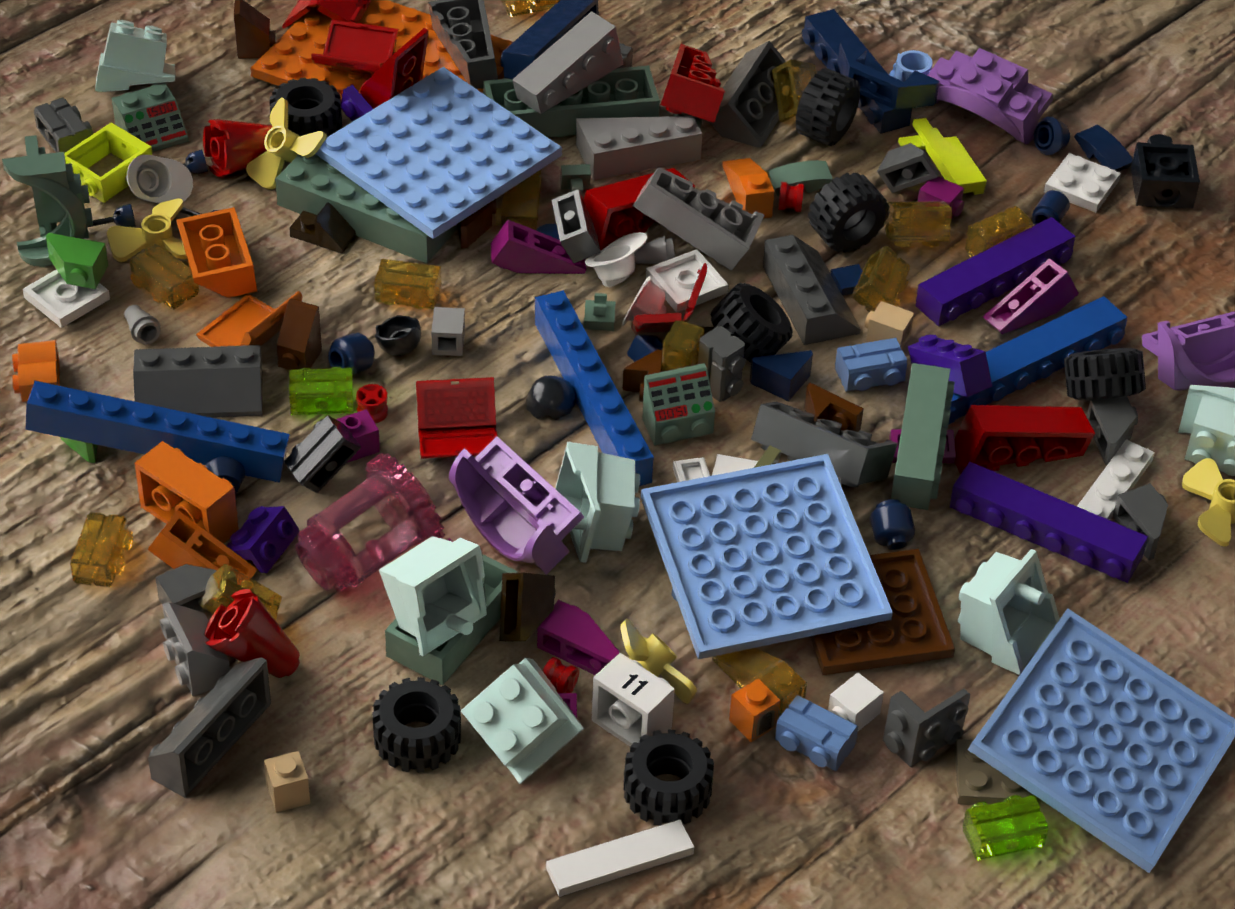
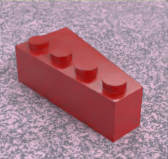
(693, 85)
(613, 209)
(1020, 435)

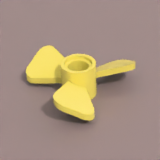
(281, 146)
(155, 229)
(1207, 482)
(656, 658)

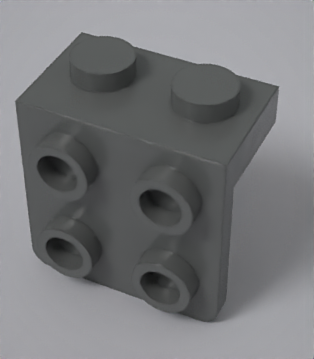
(920, 734)

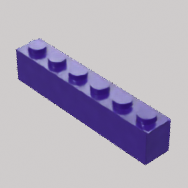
(993, 271)
(1048, 522)

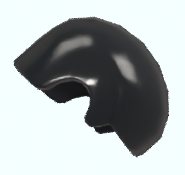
(398, 335)
(551, 397)

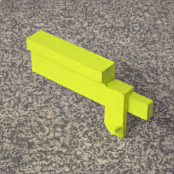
(948, 156)

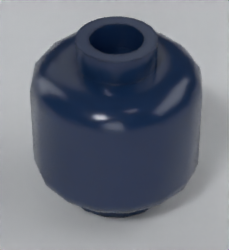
(352, 352)
(892, 524)

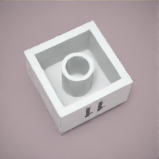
(631, 700)

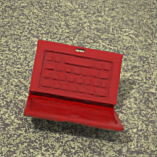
(336, 9)
(356, 47)
(663, 322)
(455, 416)

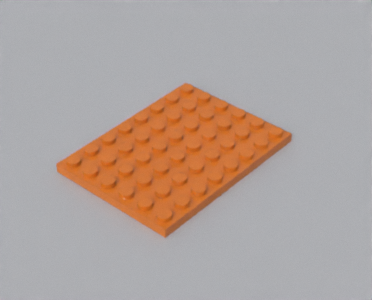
(292, 52)

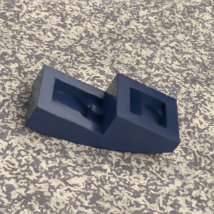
(1105, 147)

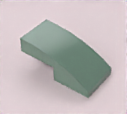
(810, 173)

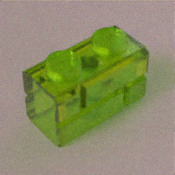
(321, 391)
(1005, 827)

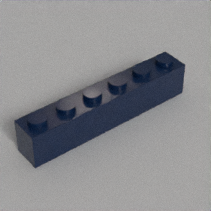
(544, 34)
(823, 34)

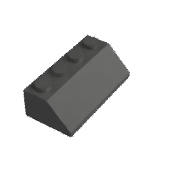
(749, 99)
(807, 291)
(201, 379)
(211, 727)

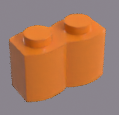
(35, 363)

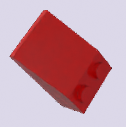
(398, 72)

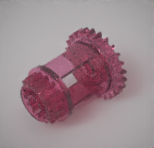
(399, 501)

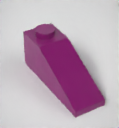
(531, 251)
(1035, 298)
(575, 638)

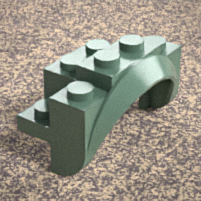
(56, 198)

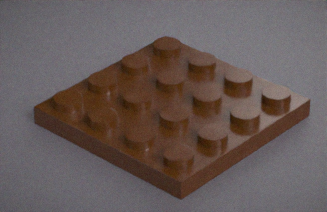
(911, 636)

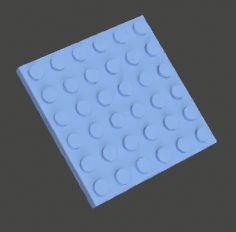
(438, 152)
(764, 556)
(1106, 739)

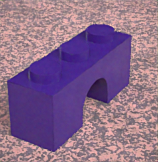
(966, 364)

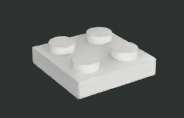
(1083, 182)
(679, 276)
(63, 301)

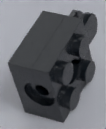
(1164, 166)

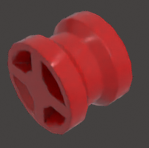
(791, 197)
(374, 399)
(561, 676)

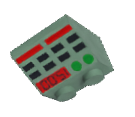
(151, 116)
(678, 404)

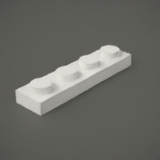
(1117, 478)

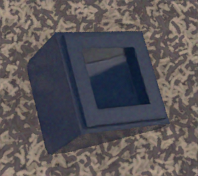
(644, 345)

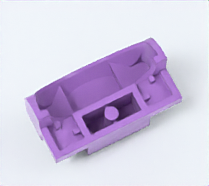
(993, 91)
(1195, 352)
(521, 516)

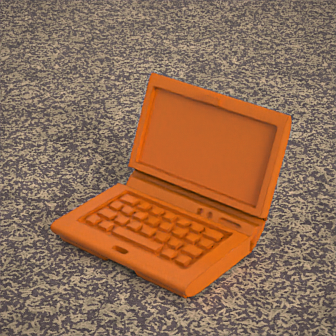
(246, 323)

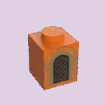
(754, 710)

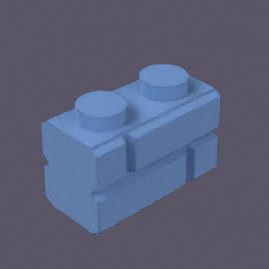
(871, 364)
(816, 733)

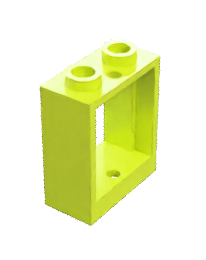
(97, 146)

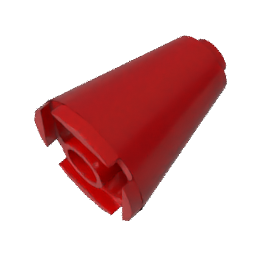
(233, 144)
(251, 632)

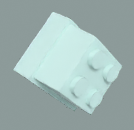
(133, 58)
(1211, 422)
(603, 492)
(436, 590)
(1007, 610)
(522, 718)

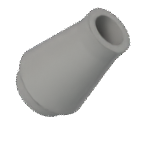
(655, 251)
(142, 325)

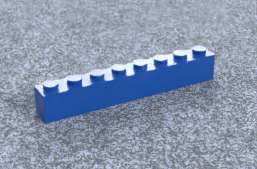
(1043, 351)
(594, 388)
(142, 426)

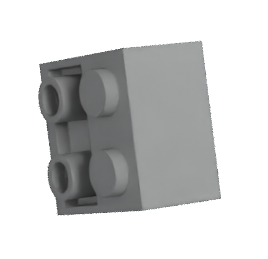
(195, 660)

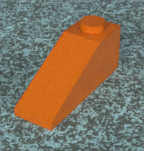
(750, 186)
(188, 543)

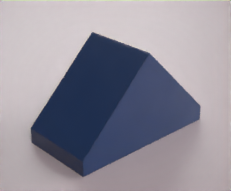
(781, 373)

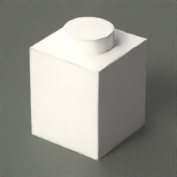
(856, 701)

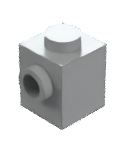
(448, 331)

